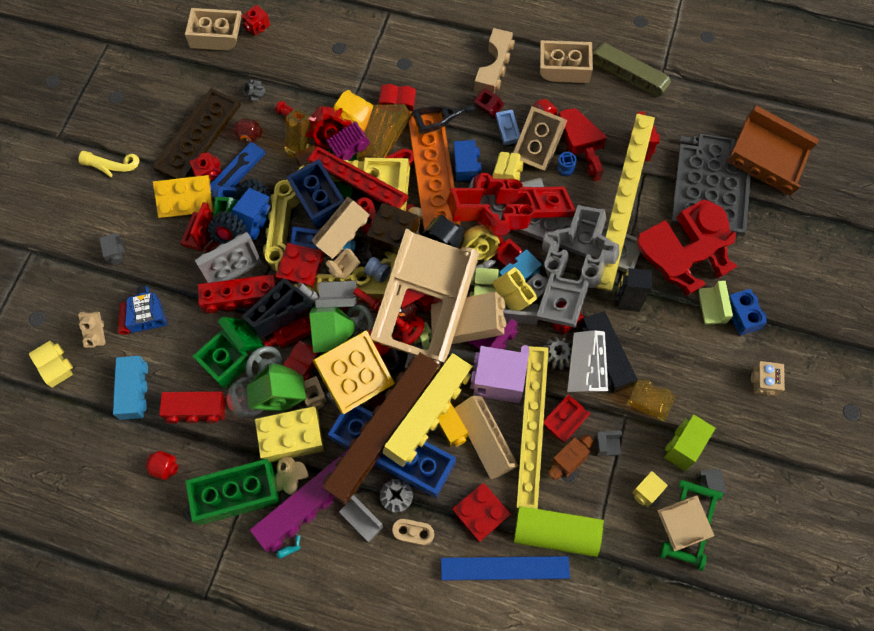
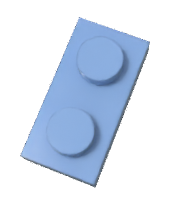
(507, 127)

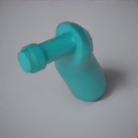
(289, 549)

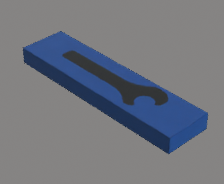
(237, 168)

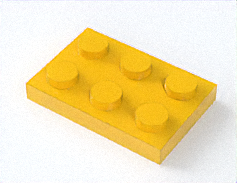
(182, 195)

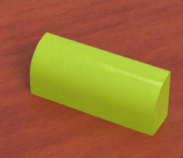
(558, 531)

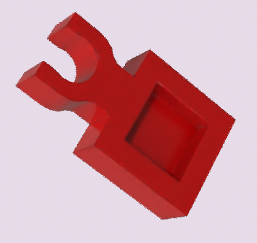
(594, 167)

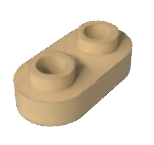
(413, 532)

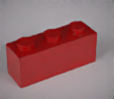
(192, 407)

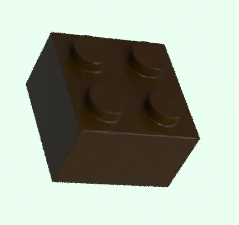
(390, 227)

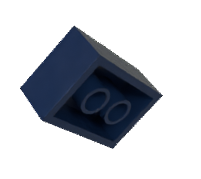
(316, 192)

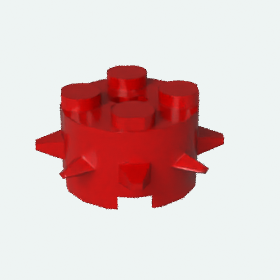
(325, 124)

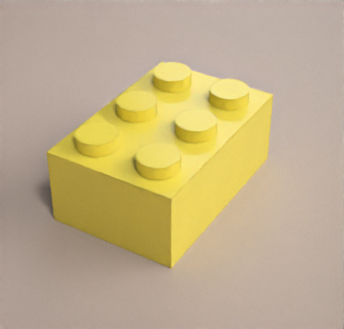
(289, 434)

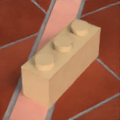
(340, 228)

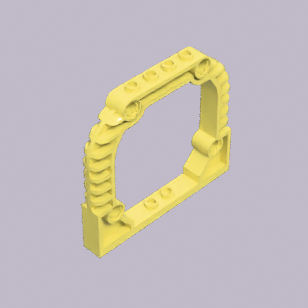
(389, 170)

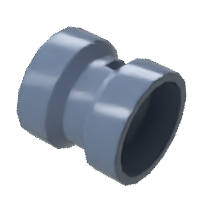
(377, 270)

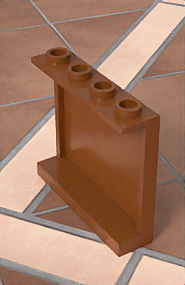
(772, 150)

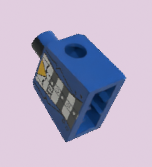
(144, 311)

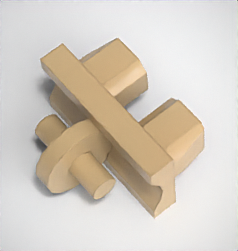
(92, 329)

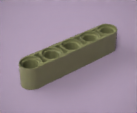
(630, 69)

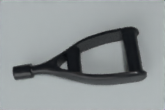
(438, 109)

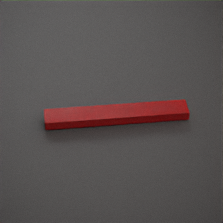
(359, 179)

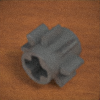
(253, 90)

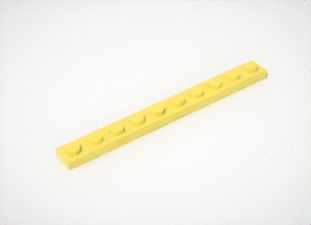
(626, 192)

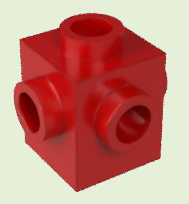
(255, 20)
(206, 165)

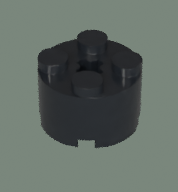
(444, 231)

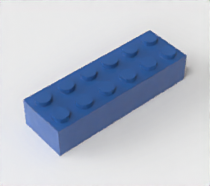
(426, 471)

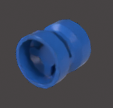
(566, 164)

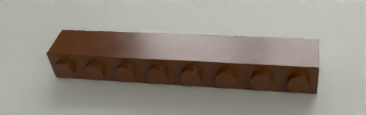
(375, 434)

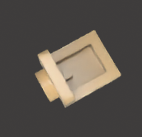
(343, 264)

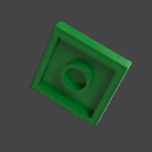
(240, 334)

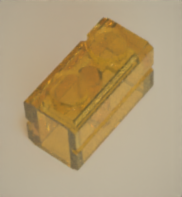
(651, 399)

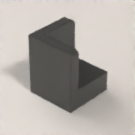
(608, 443)

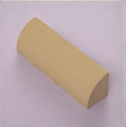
(486, 437)

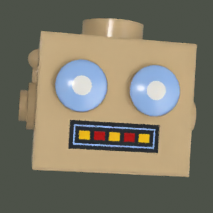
(768, 378)

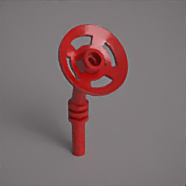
(402, 326)

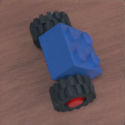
(246, 215)

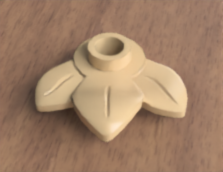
(288, 477)

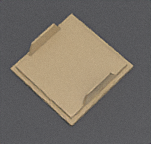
(685, 523)

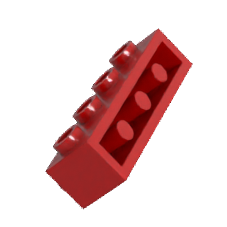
(234, 293)

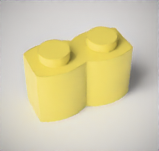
(514, 290)
(51, 363)

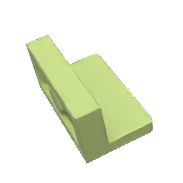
(715, 304)

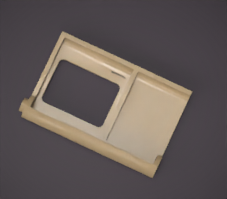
(432, 270)

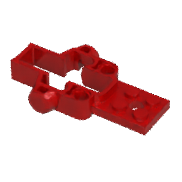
(521, 203)

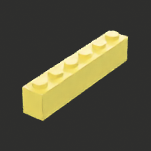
(426, 411)

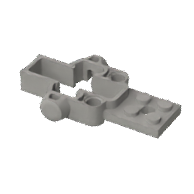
(569, 290)

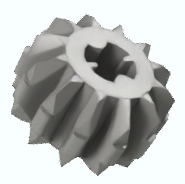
(560, 346)

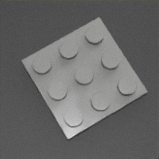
(229, 259)

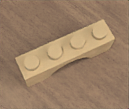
(499, 46)

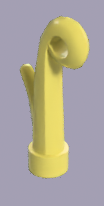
(88, 159)

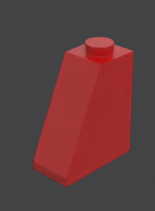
(580, 132)

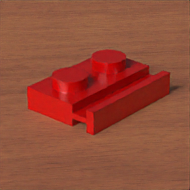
(566, 418)

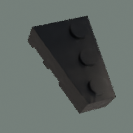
(277, 309)

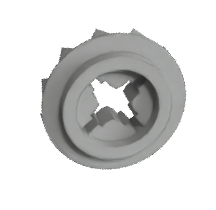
(396, 505)

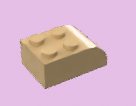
(213, 28)
(566, 61)
(539, 138)

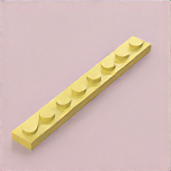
(532, 428)

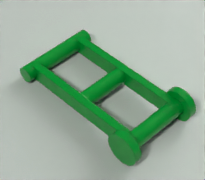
(700, 558)

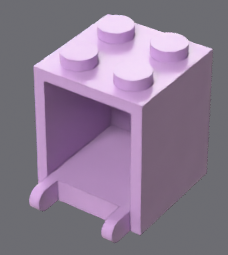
(500, 373)

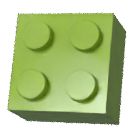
(688, 442)

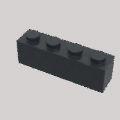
(619, 370)

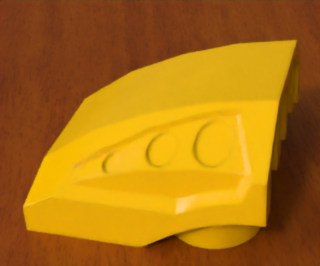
(354, 108)

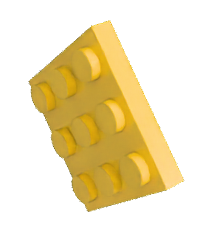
(353, 372)

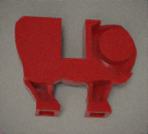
(709, 236)

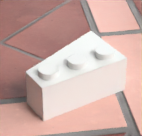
(588, 363)

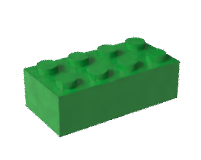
(232, 492)

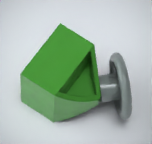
(333, 327)
(275, 385)

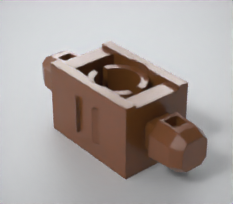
(570, 457)

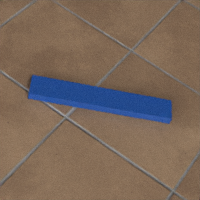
(505, 568)

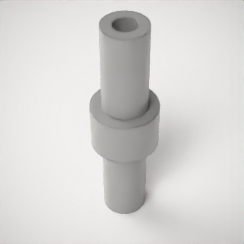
(309, 293)

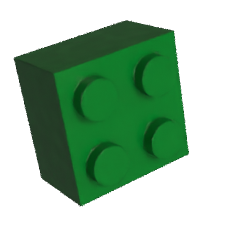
(222, 359)

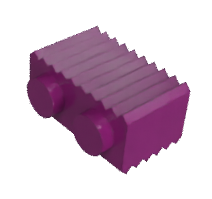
(348, 141)

